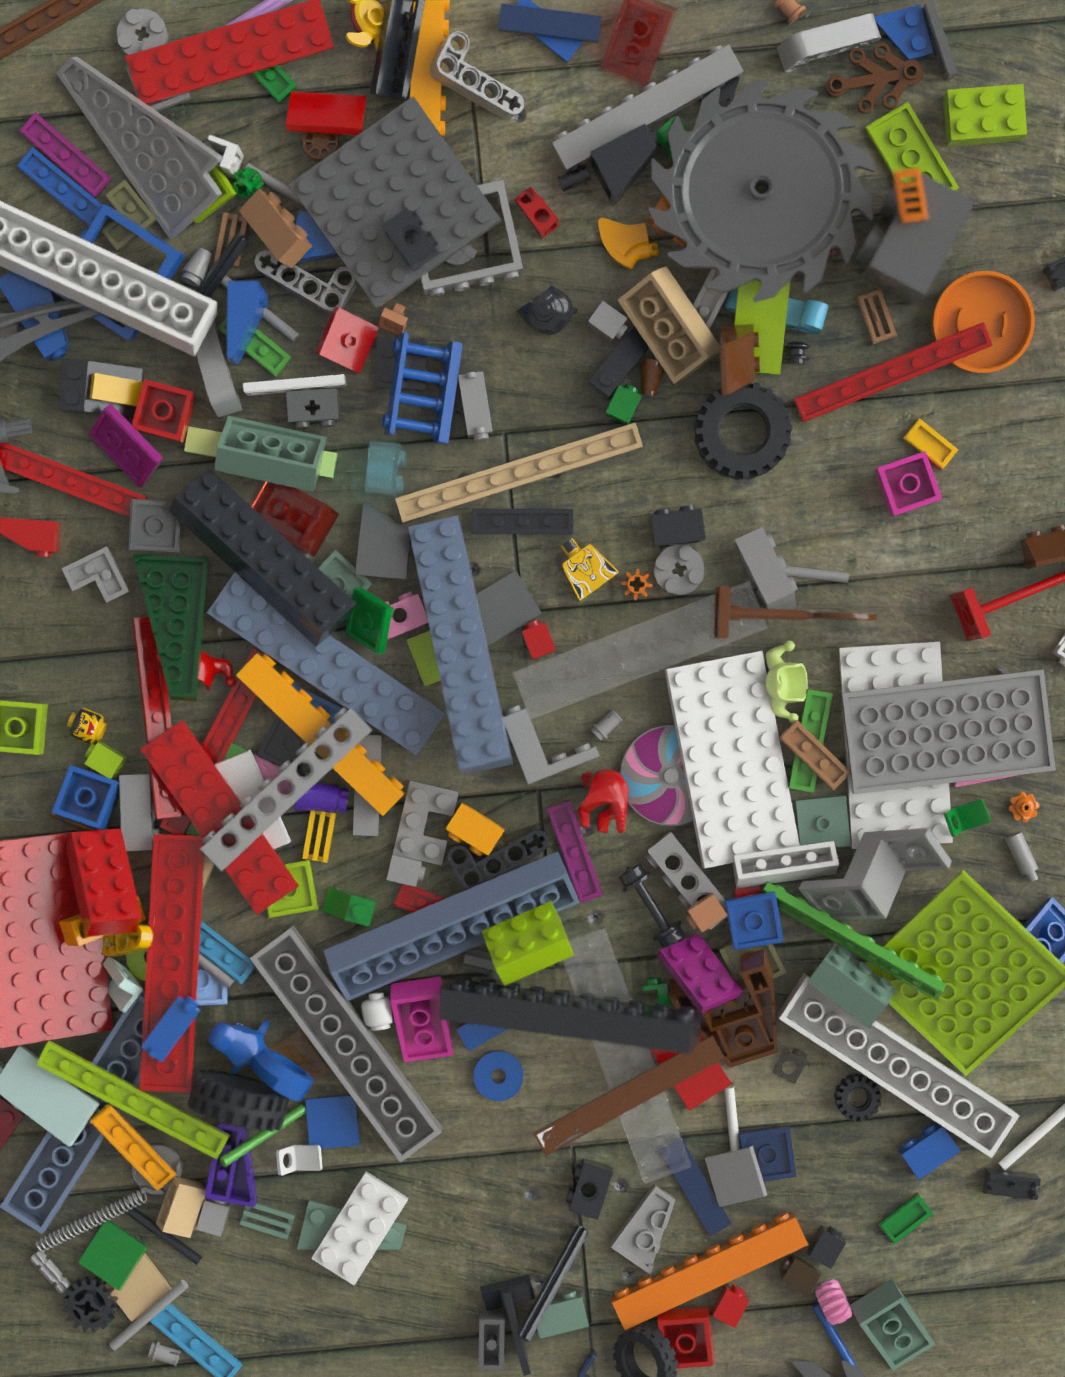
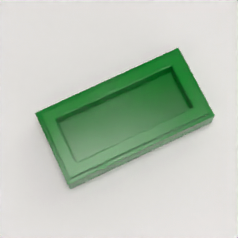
(905, 1218)

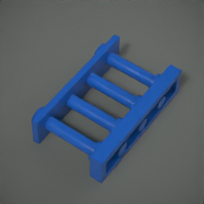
(446, 380)

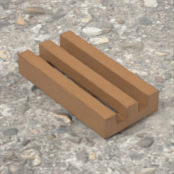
(235, 219)
(869, 296)

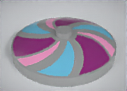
(657, 777)

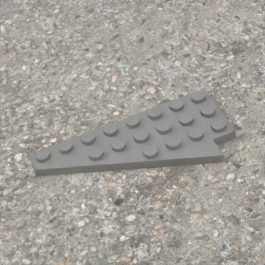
(154, 153)

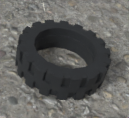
(654, 1342)

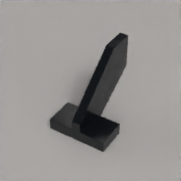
(507, 1295)

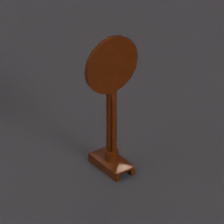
(724, 612)

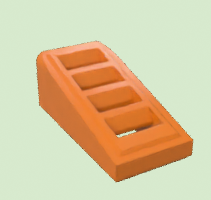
(900, 196)

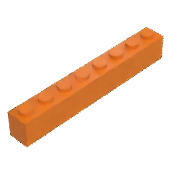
(708, 1270)

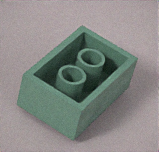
(852, 985)

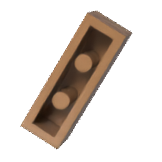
(276, 227)

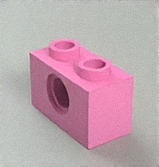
(415, 615)

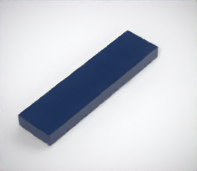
(549, 23)
(702, 1197)

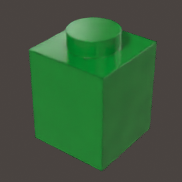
(623, 404)

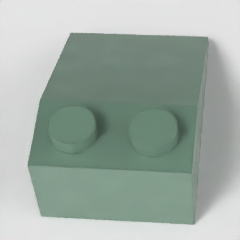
(892, 1324)

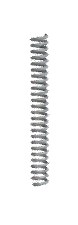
(50, 1238)

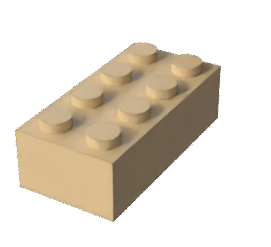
(669, 324)

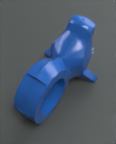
(248, 1049)

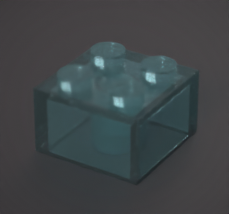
(384, 469)

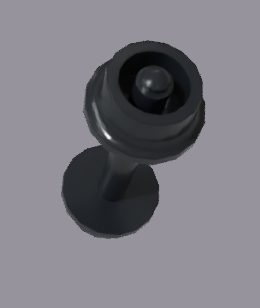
(669, 933)

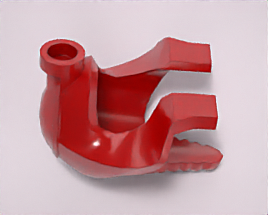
(604, 787)

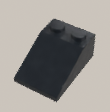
(77, 382)

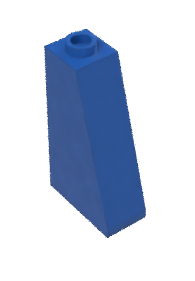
(27, 294)

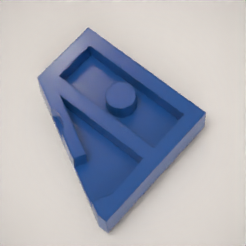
(907, 32)

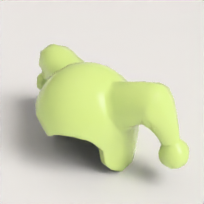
(785, 681)

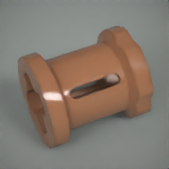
(790, 9)

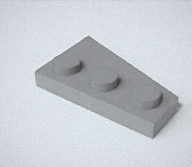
(643, 1230)

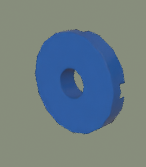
(498, 1090)

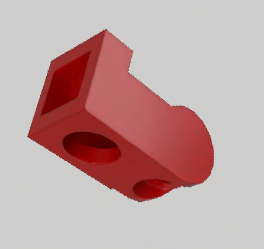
(537, 212)

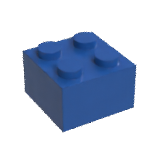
(86, 798)

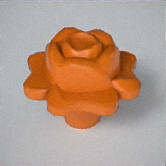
(1023, 807)

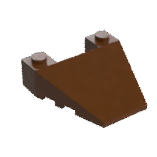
(746, 1024)

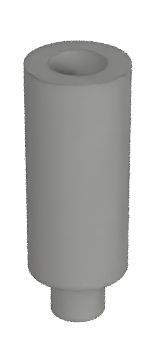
(1022, 855)

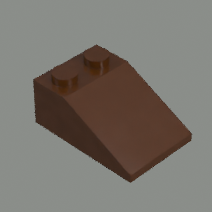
(738, 356)

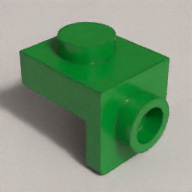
(661, 986)

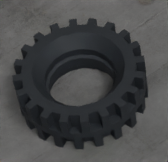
(736, 464)
(237, 1100)

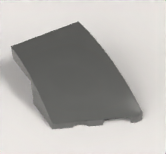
(382, 546)

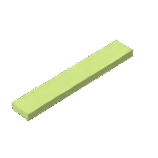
(205, 443)

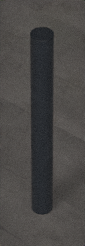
(166, 1237)

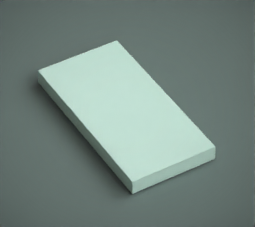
(46, 1097)

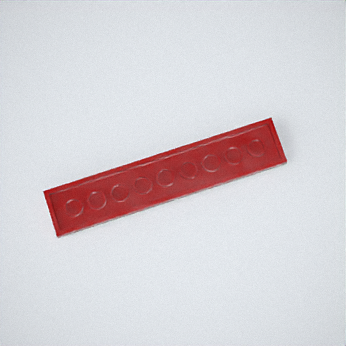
(172, 953)

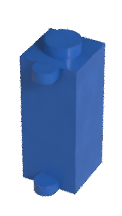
(171, 1027)

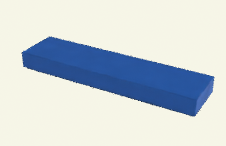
(59, 185)

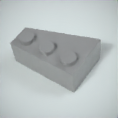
(767, 570)

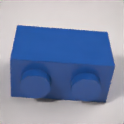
(928, 1149)

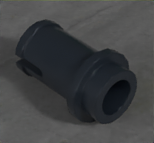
(574, 178)

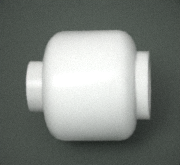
(377, 1012)

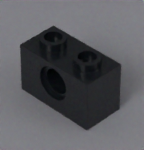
(397, 231)
(589, 1204)

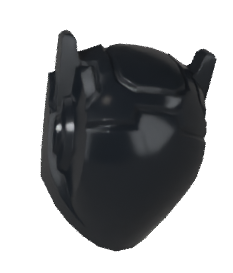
(548, 312)

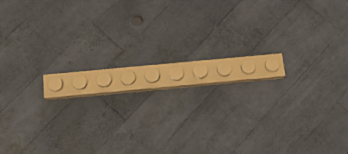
(519, 472)

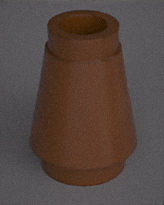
(651, 376)

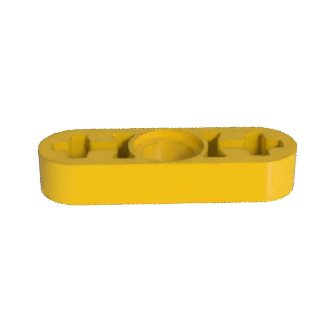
(133, 942)

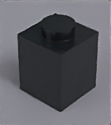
(826, 1246)

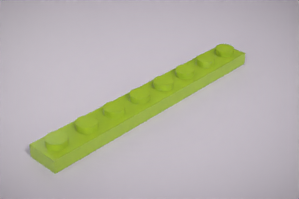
(132, 1099)

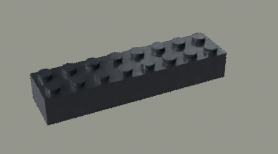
(262, 557)

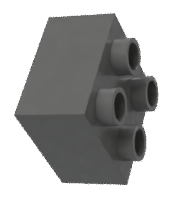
(909, 255)

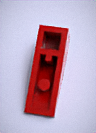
(33, 534)

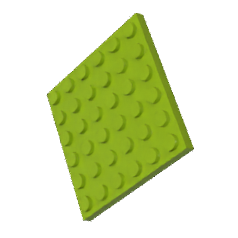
(991, 971)

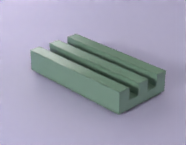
(264, 1228)

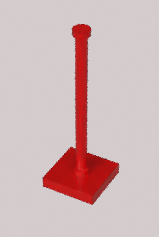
(972, 614)

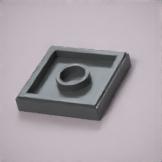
(152, 526)

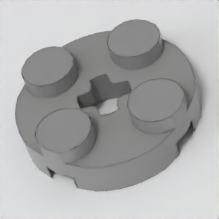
(135, 21)
(672, 582)

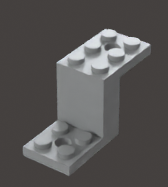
(531, 753)
(876, 874)

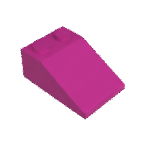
(417, 1020)

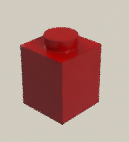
(538, 639)
(730, 1305)

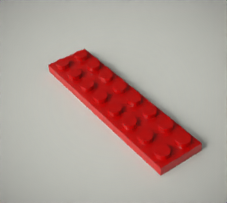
(230, 52)
(207, 802)

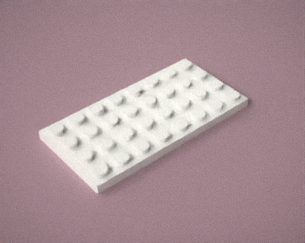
(731, 758)
(898, 808)

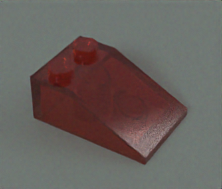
(638, 38)
(296, 516)

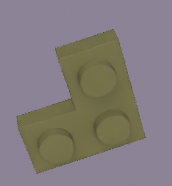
(130, 205)

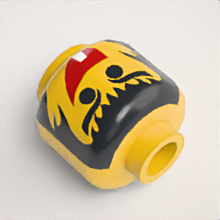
(87, 726)

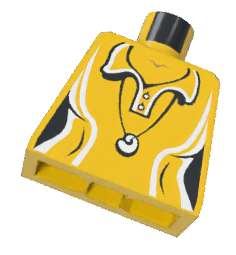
(586, 568)

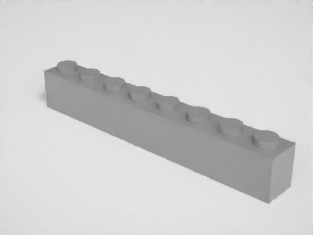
(649, 107)

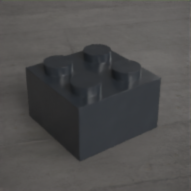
(677, 527)

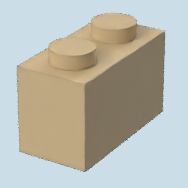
(181, 1207)

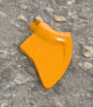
(626, 242)

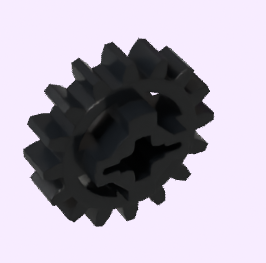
(98, 1297)

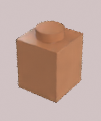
(705, 913)

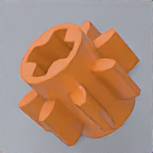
(642, 579)

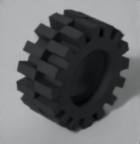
(873, 1097)

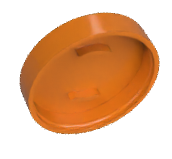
(991, 300)

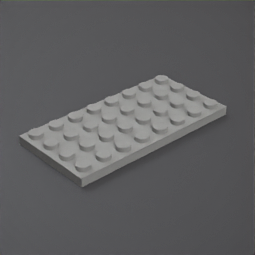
(948, 731)

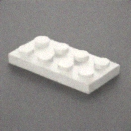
(360, 1228)

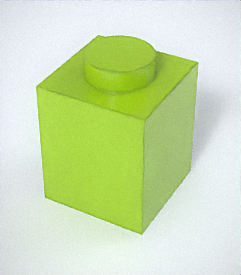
(105, 759)

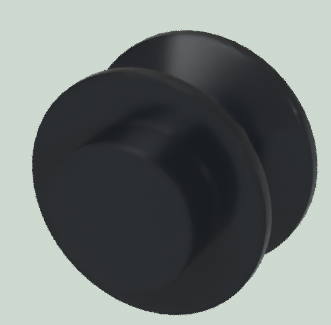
(797, 353)

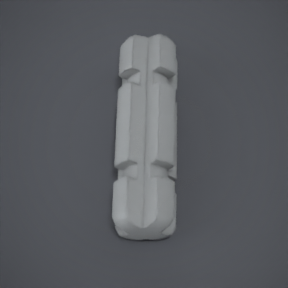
(50, 1271)

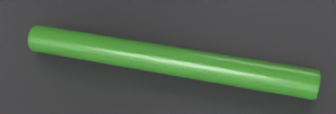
(260, 1137)

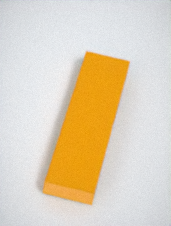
(133, 1146)

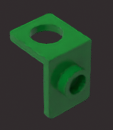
(967, 816)

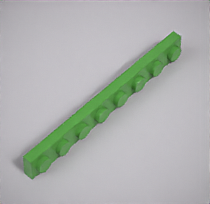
(858, 944)

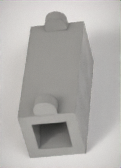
(475, 405)

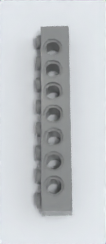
(222, 854)

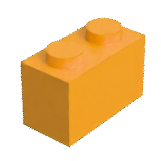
(474, 829)

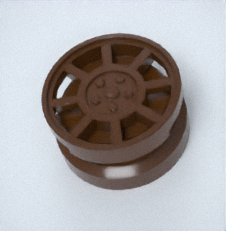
(320, 145)

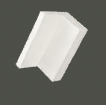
(232, 155)

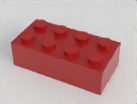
(103, 882)

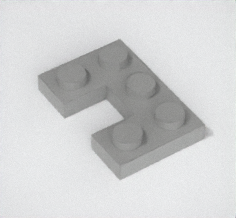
(418, 802)

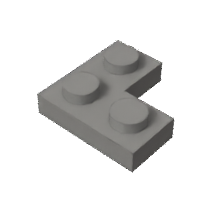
(100, 568)

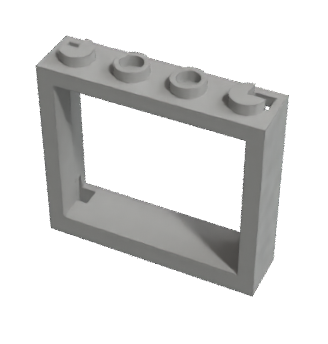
(488, 275)

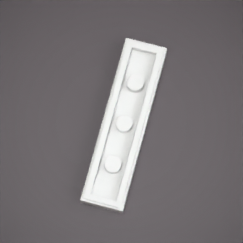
(296, 384)

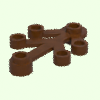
(878, 78)

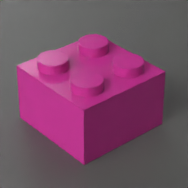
(907, 484)

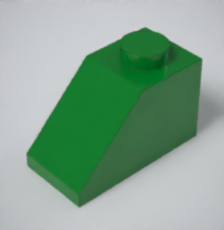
(349, 906)

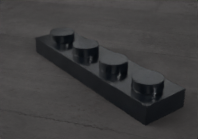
(522, 521)

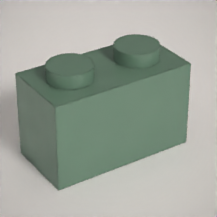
(564, 1315)

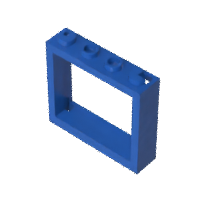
(167, 269)

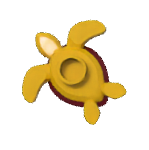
(367, 21)

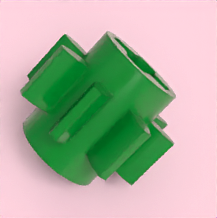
(246, 182)

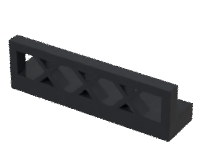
(394, 46)

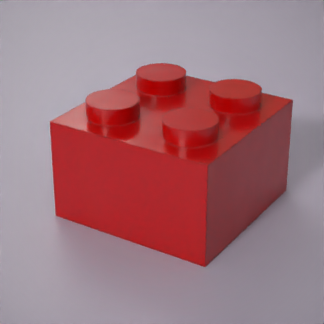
(164, 411)
(689, 1335)

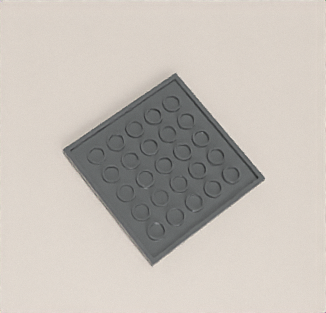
(377, 176)

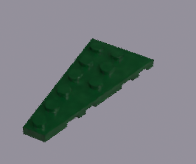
(176, 608)

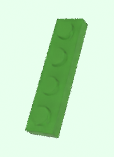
(815, 720)

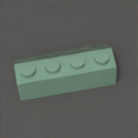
(270, 453)

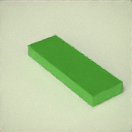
(264, 351)

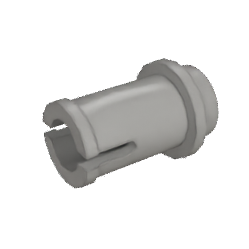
(606, 725)
(164, 1354)

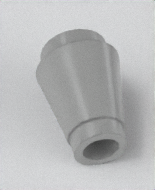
(196, 268)

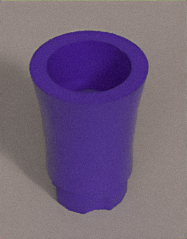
(323, 798)

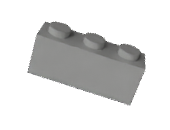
(137, 811)

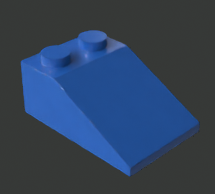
(244, 312)
(1049, 927)

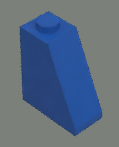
(321, 247)

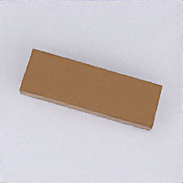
(814, 755)

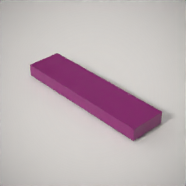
(65, 155)
(574, 851)

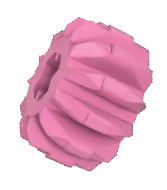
(833, 1302)

